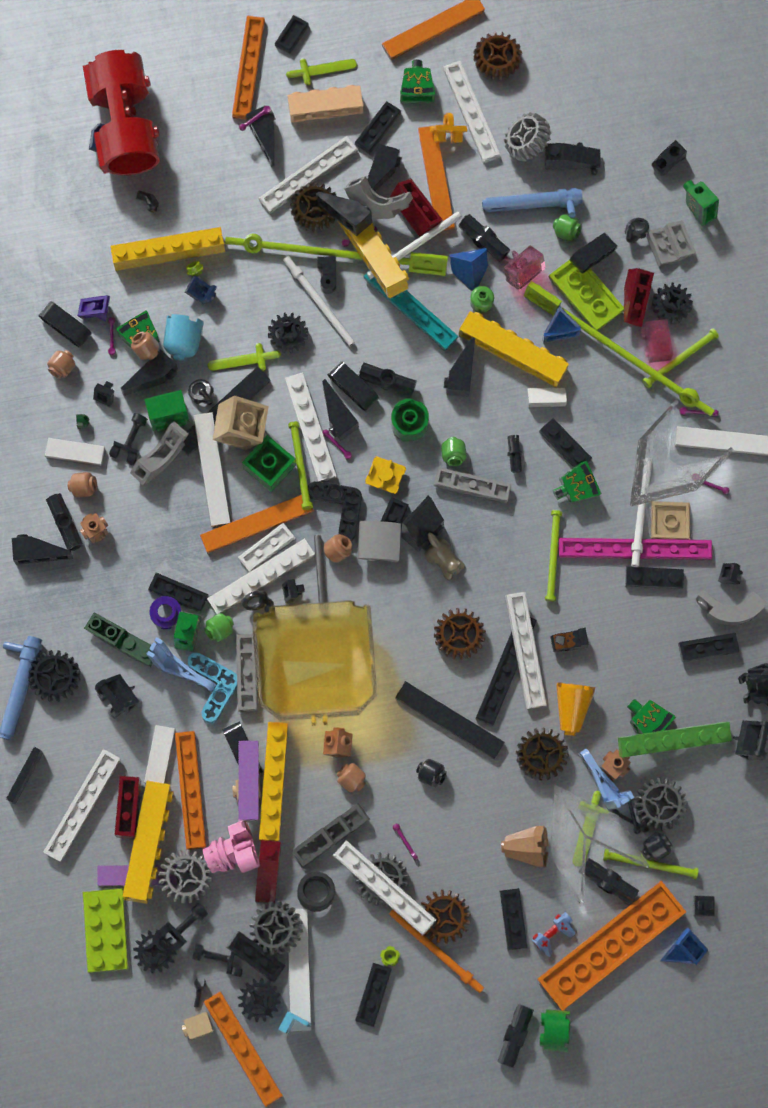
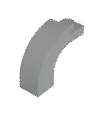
(381, 207)
(161, 455)
(731, 615)

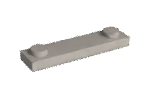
(472, 485)
(246, 674)

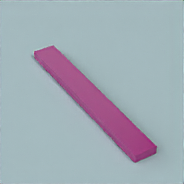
(621, 548)

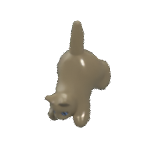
(441, 554)

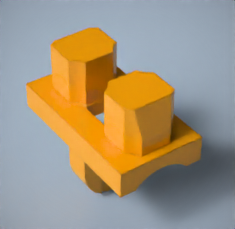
(448, 127)

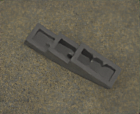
(330, 835)

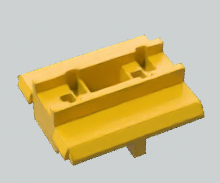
(385, 475)

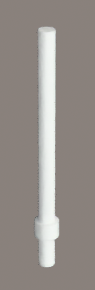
(424, 238)
(297, 273)
(637, 546)

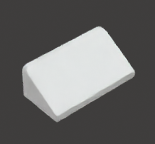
(546, 397)

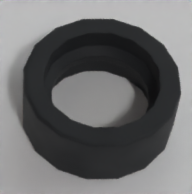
(316, 906)

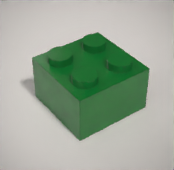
(166, 409)
(269, 463)

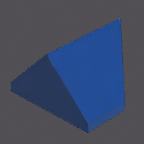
(469, 266)
(561, 327)
(686, 949)

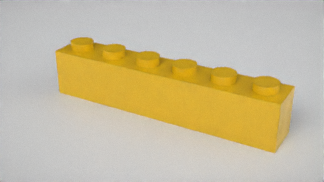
(167, 248)
(379, 260)
(514, 349)
(273, 781)
(147, 842)

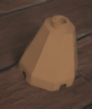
(528, 846)

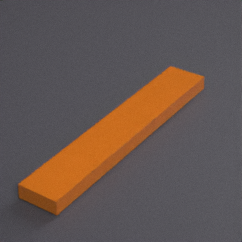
(432, 28)
(248, 67)
(435, 174)
(253, 524)
(190, 790)
(243, 1049)

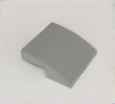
(670, 243)
(379, 541)

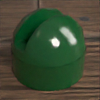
(82, 421)

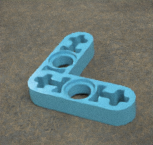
(221, 685)

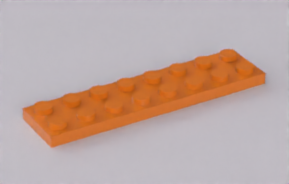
(611, 945)

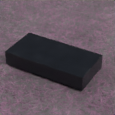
(291, 34)

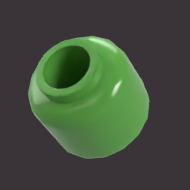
(567, 227)
(482, 299)
(453, 451)
(219, 627)

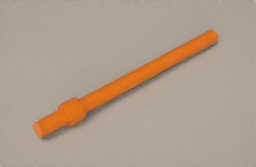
(466, 976)

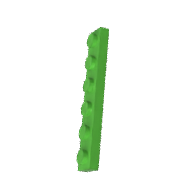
(674, 739)

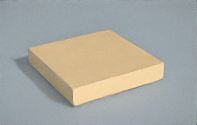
(670, 520)

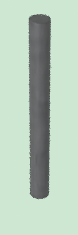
(319, 568)

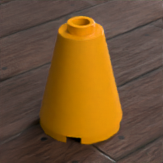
(573, 706)

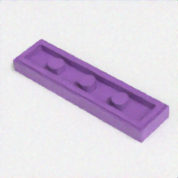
(248, 780)
(117, 874)

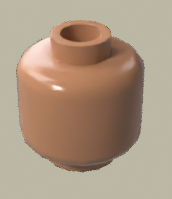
(145, 345)
(61, 364)
(82, 484)
(338, 548)
(351, 777)

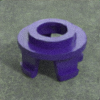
(164, 623)

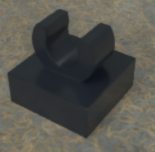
(104, 394)
(730, 573)
(291, 590)
(704, 906)

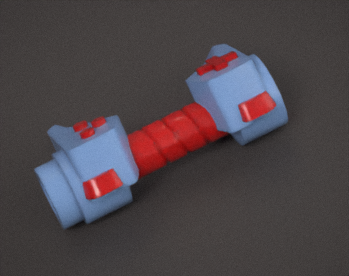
(561, 923)

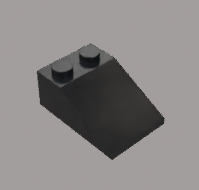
(420, 522)

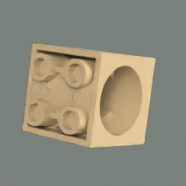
(240, 423)

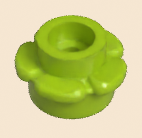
(194, 268)
(390, 961)

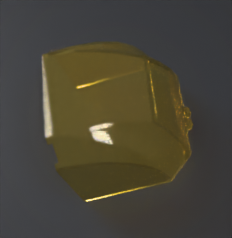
(314, 660)

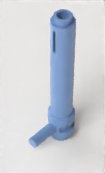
(560, 198)
(28, 654)

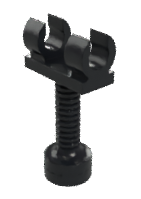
(138, 421)
(198, 912)
(200, 952)

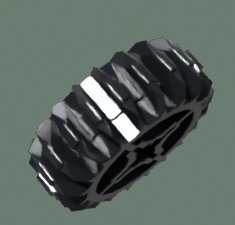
(46, 674)

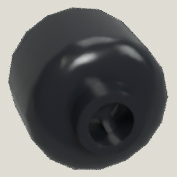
(431, 773)
(657, 846)

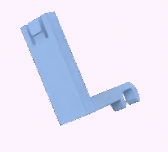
(168, 663)
(609, 792)

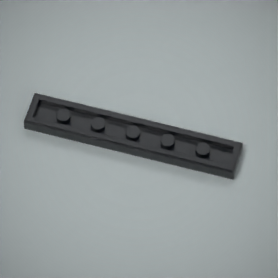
(245, 389)
(500, 682)
(449, 720)

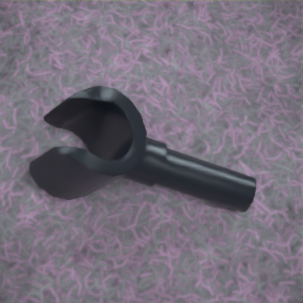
(198, 992)

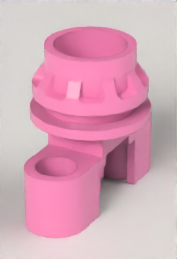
(237, 849)

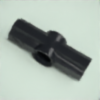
(484, 237)
(398, 384)
(59, 512)
(610, 881)
(515, 1035)

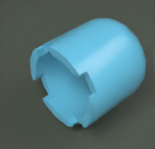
(182, 336)

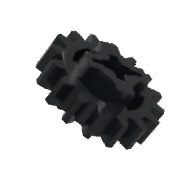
(675, 295)
(293, 339)
(154, 960)
(267, 994)

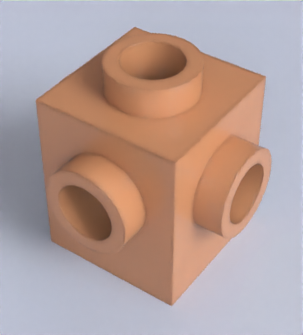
(94, 534)
(337, 743)
(613, 771)

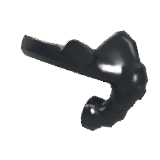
(632, 235)
(205, 394)
(264, 601)

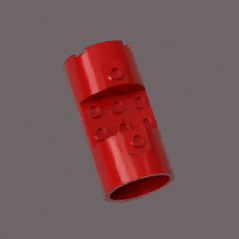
(127, 142)

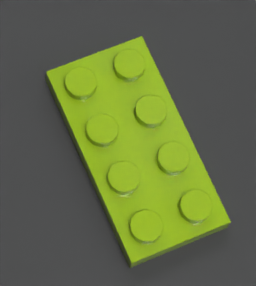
(587, 295)
(105, 930)

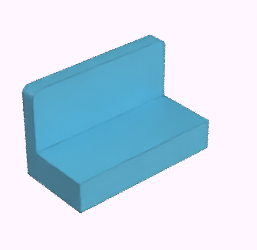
(289, 1020)

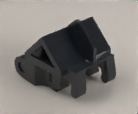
(756, 683)
(118, 694)
(748, 737)

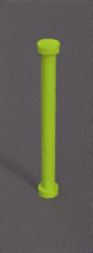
(683, 356)
(300, 465)
(553, 555)
(653, 865)

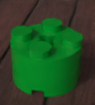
(414, 411)
(556, 1030)

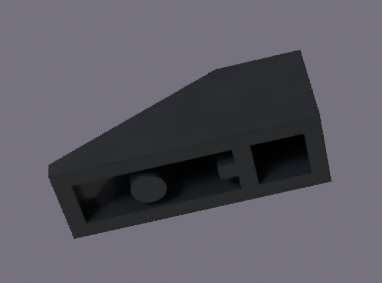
(264, 133)
(571, 156)
(383, 165)
(346, 211)
(151, 374)
(460, 374)
(339, 416)
(33, 550)

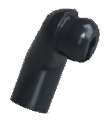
(150, 199)

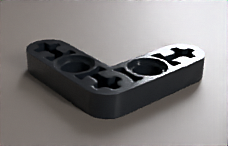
(347, 503)

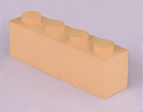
(325, 103)

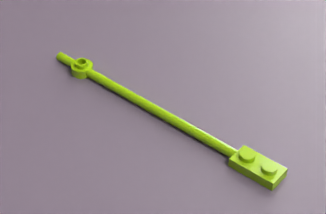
(417, 262)
(551, 303)

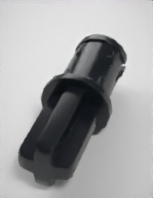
(514, 453)

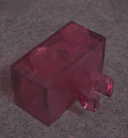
(523, 267)
(657, 341)

